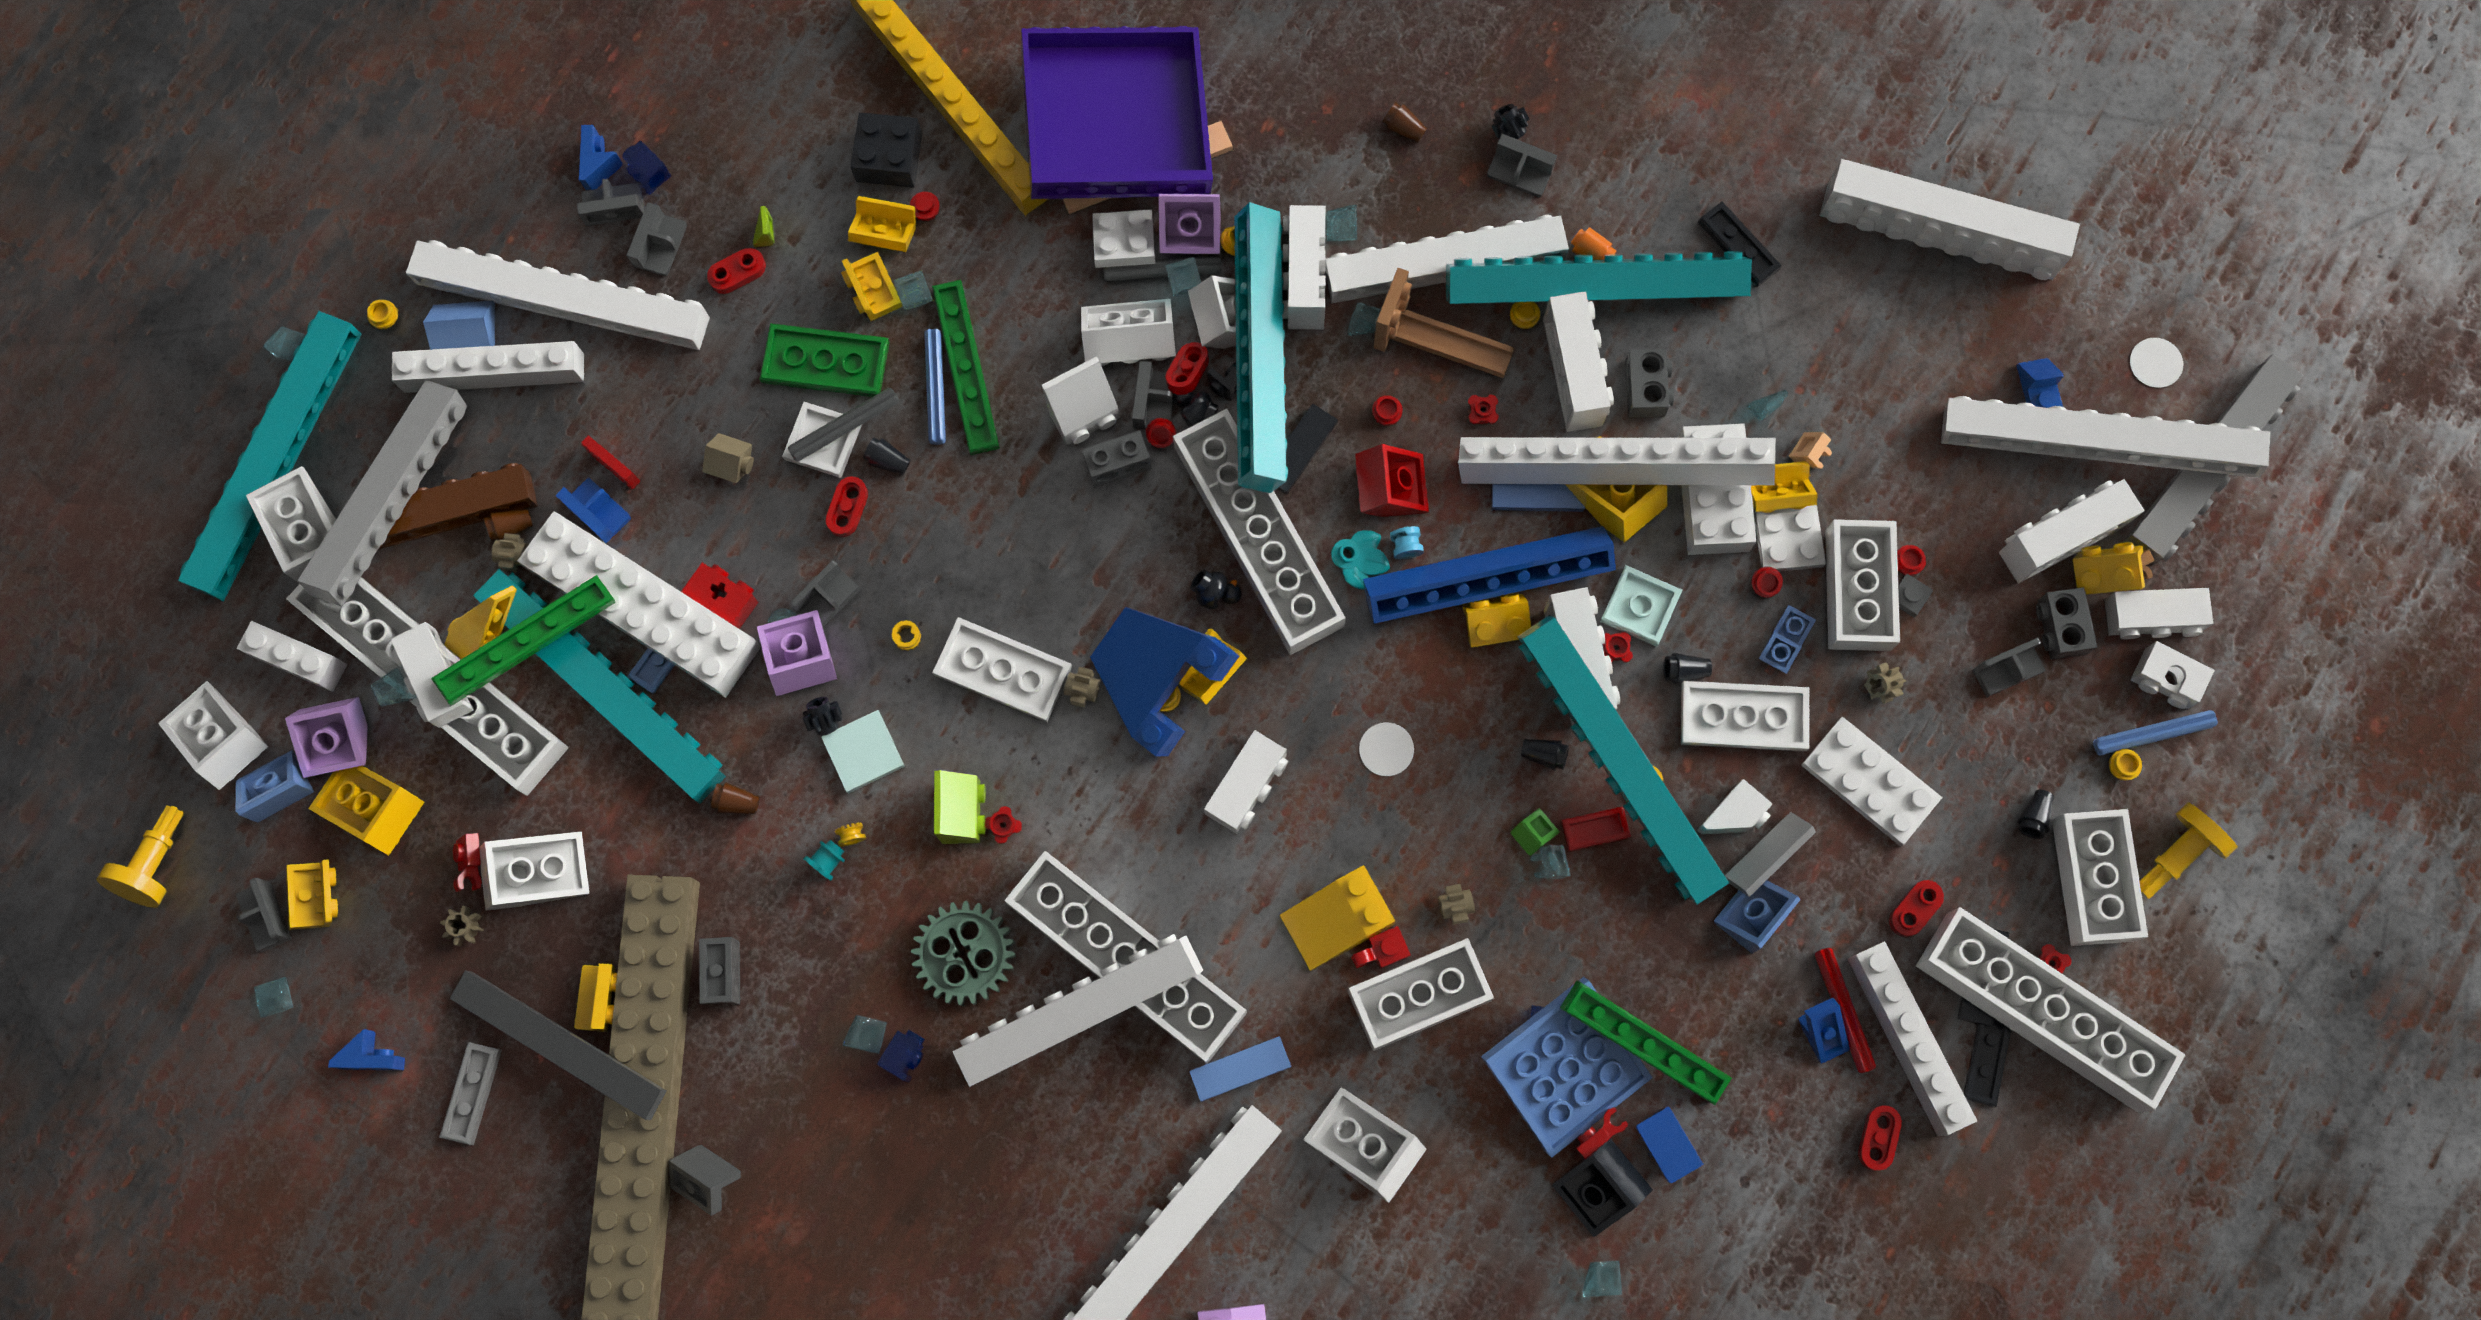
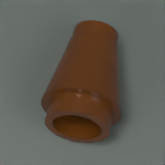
(1404, 122)
(507, 522)
(732, 799)

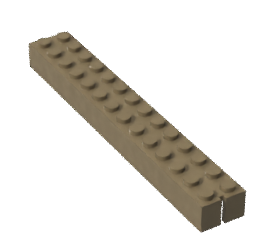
(633, 1151)

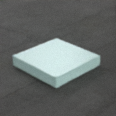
(1641, 605)
(863, 751)

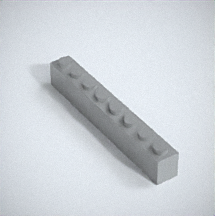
(2191, 490)
(383, 493)

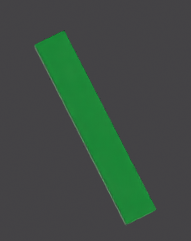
(965, 367)
(523, 640)
(1645, 1042)

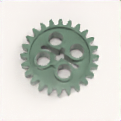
(937, 967)

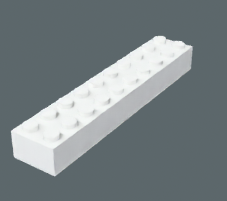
(496, 729)

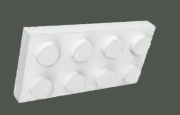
(1002, 669)
(1745, 716)
(1871, 781)

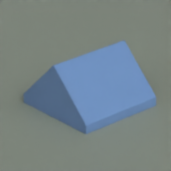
(461, 325)
(271, 788)
(1756, 917)

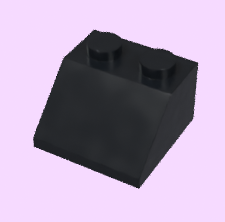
(1602, 1188)

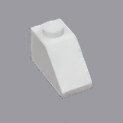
(1738, 811)

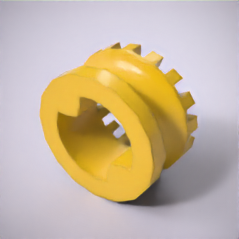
(914, 630)
(850, 835)

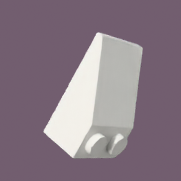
(1081, 402)
(292, 519)
(212, 736)
(533, 870)
(1365, 1144)

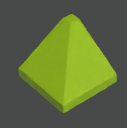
(764, 229)

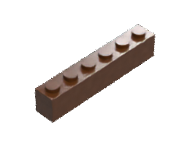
(463, 503)

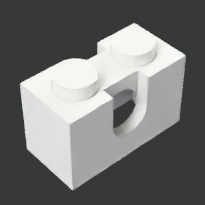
(2189, 675)

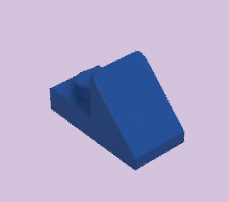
(594, 161)
(2040, 382)
(1825, 1030)
(361, 1055)

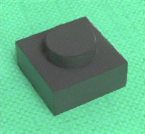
(1912, 595)

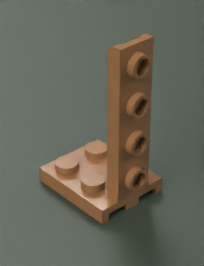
(1435, 336)

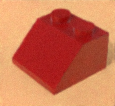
(1391, 481)

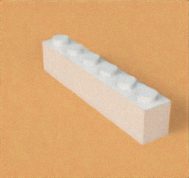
(489, 366)
(1912, 1040)

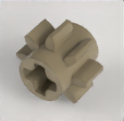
(508, 551)
(1884, 682)
(1082, 687)
(1456, 904)
(456, 918)

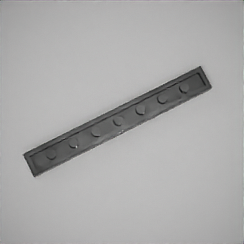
(558, 1045)

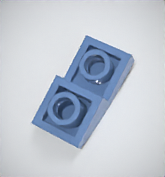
(1787, 639)

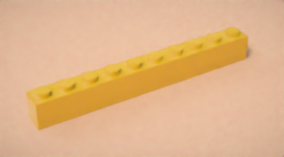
(950, 99)

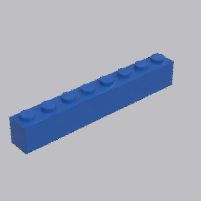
(1489, 574)

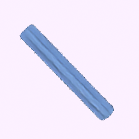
(935, 387)
(2155, 732)

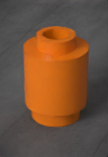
(1591, 243)

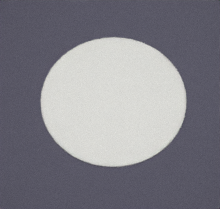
(2156, 362)
(1386, 749)

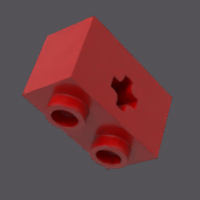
(708, 582)

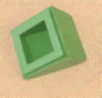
(1534, 832)

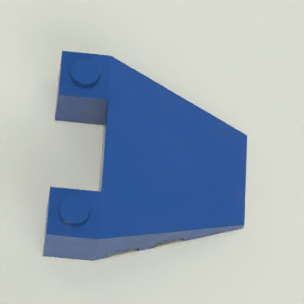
(1144, 663)

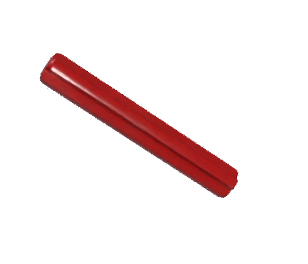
(1837, 989)

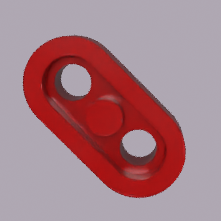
(737, 272)
(1184, 372)
(846, 508)
(1917, 907)
(1883, 1140)

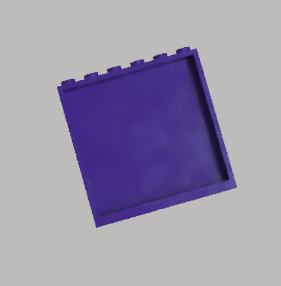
(1115, 112)

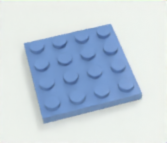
(1563, 1074)

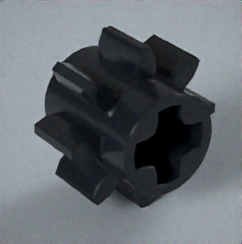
(1510, 121)
(822, 716)

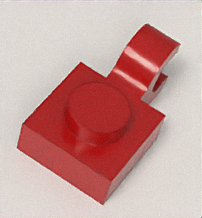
(467, 854)
(1385, 948)
(1593, 1139)

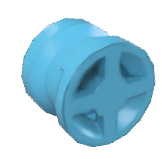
(1406, 542)

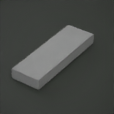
(1770, 854)
(470, 1093)

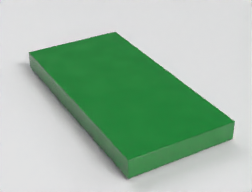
(824, 360)

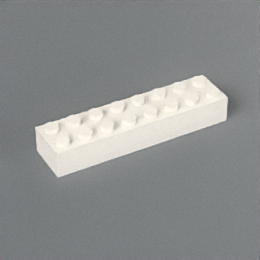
(1949, 220)
(1259, 536)
(644, 604)
(1102, 935)
(2051, 1011)

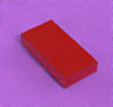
(610, 462)
(1595, 829)

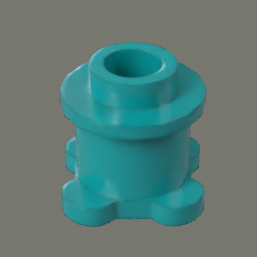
(826, 858)

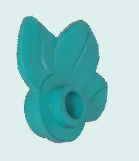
(1364, 560)

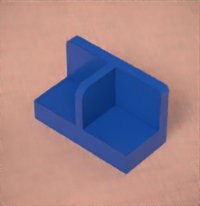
(595, 509)
(1668, 1145)

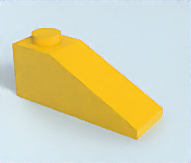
(480, 624)

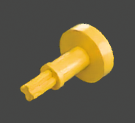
(2201, 834)
(136, 880)

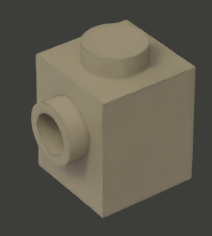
(727, 458)

